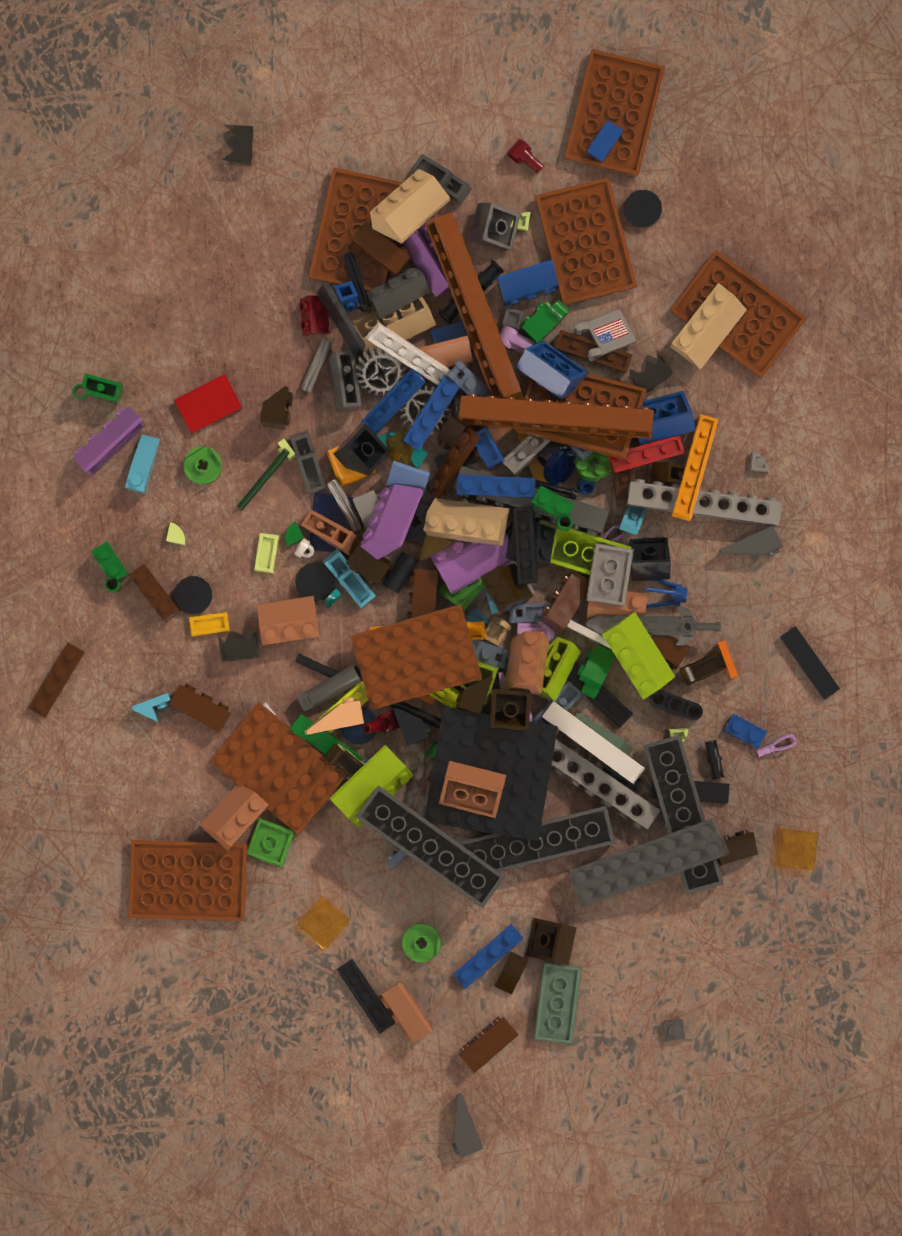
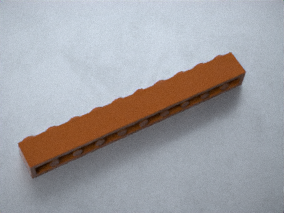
(472, 306)
(556, 416)

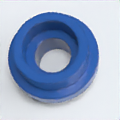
(585, 487)

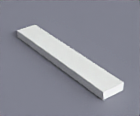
(407, 353)
(593, 742)

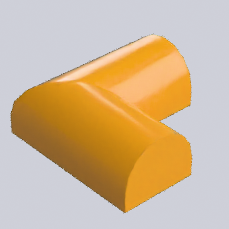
(344, 475)

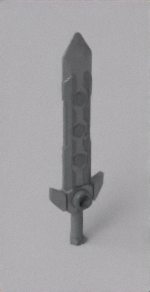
(660, 624)

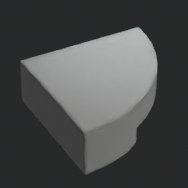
(758, 463)

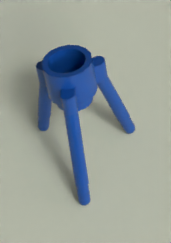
(677, 593)

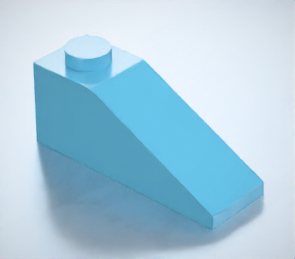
(142, 464)

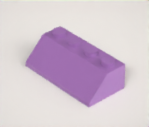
(426, 259)
(109, 440)
(391, 519)
(468, 561)

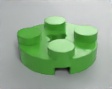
(203, 454)
(596, 472)
(430, 936)

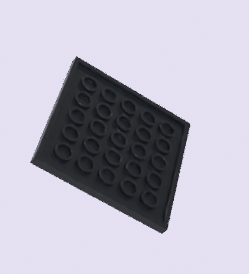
(518, 754)

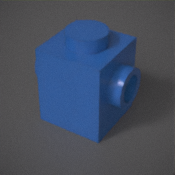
(347, 296)

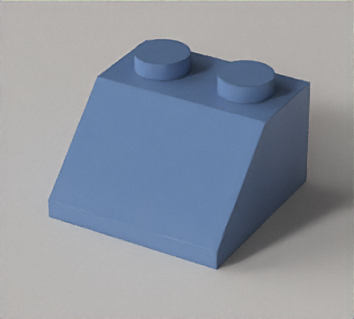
(408, 476)

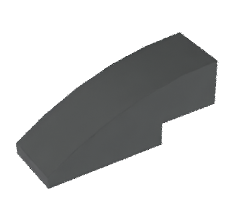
(453, 186)
(307, 461)

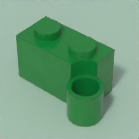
(544, 320)
(100, 389)
(553, 505)
(110, 565)
(595, 670)

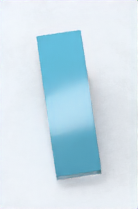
(348, 579)

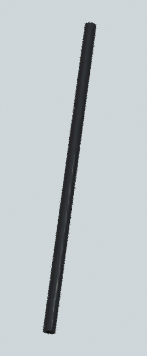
(329, 672)

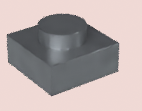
(674, 1030)

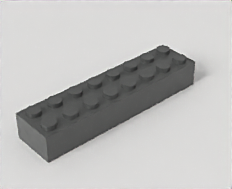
(584, 516)
(680, 803)
(557, 839)
(430, 846)
(649, 862)

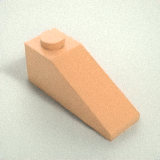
(342, 715)

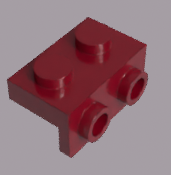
(314, 316)

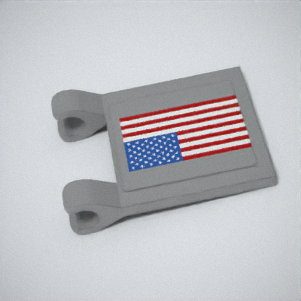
(608, 332)

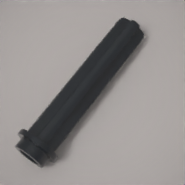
(355, 277)
(561, 491)

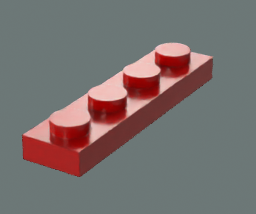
(648, 454)

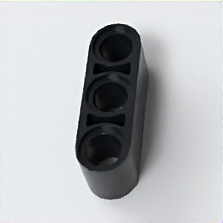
(685, 705)

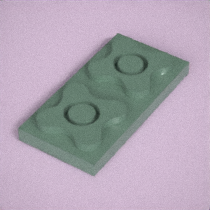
(557, 1003)

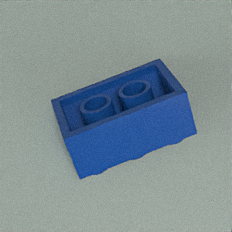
(527, 283)
(551, 369)
(670, 417)

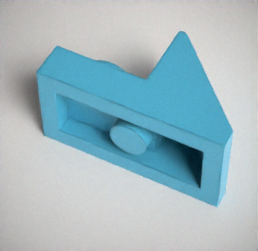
(632, 520)
(147, 708)

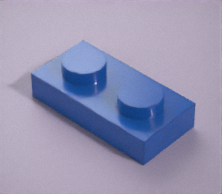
(745, 731)

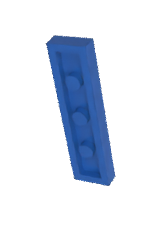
(393, 400)
(430, 413)
(496, 486)
(488, 956)

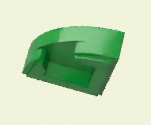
(293, 534)

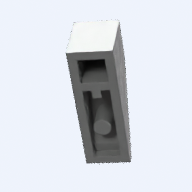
(758, 544)
(465, 1134)

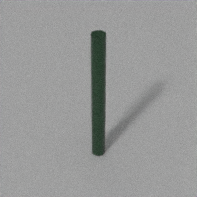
(263, 479)

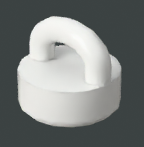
(301, 548)

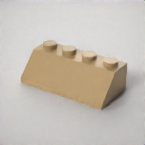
(409, 206)
(404, 322)
(708, 326)
(466, 522)

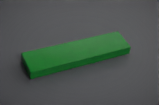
(320, 740)

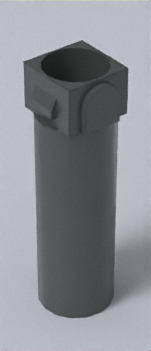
(330, 688)

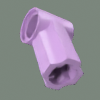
(513, 340)
(540, 627)

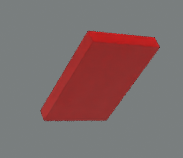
(208, 404)

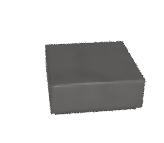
(513, 318)

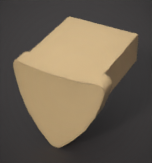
(496, 630)

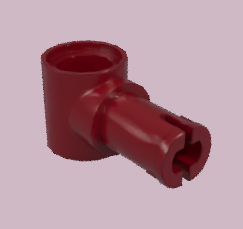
(521, 153)
(384, 723)

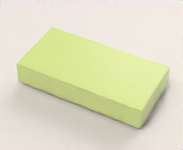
(266, 553)

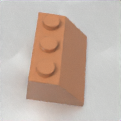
(450, 351)
(634, 602)
(288, 620)
(527, 662)
(472, 789)
(234, 816)
(406, 1012)

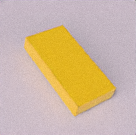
(209, 624)

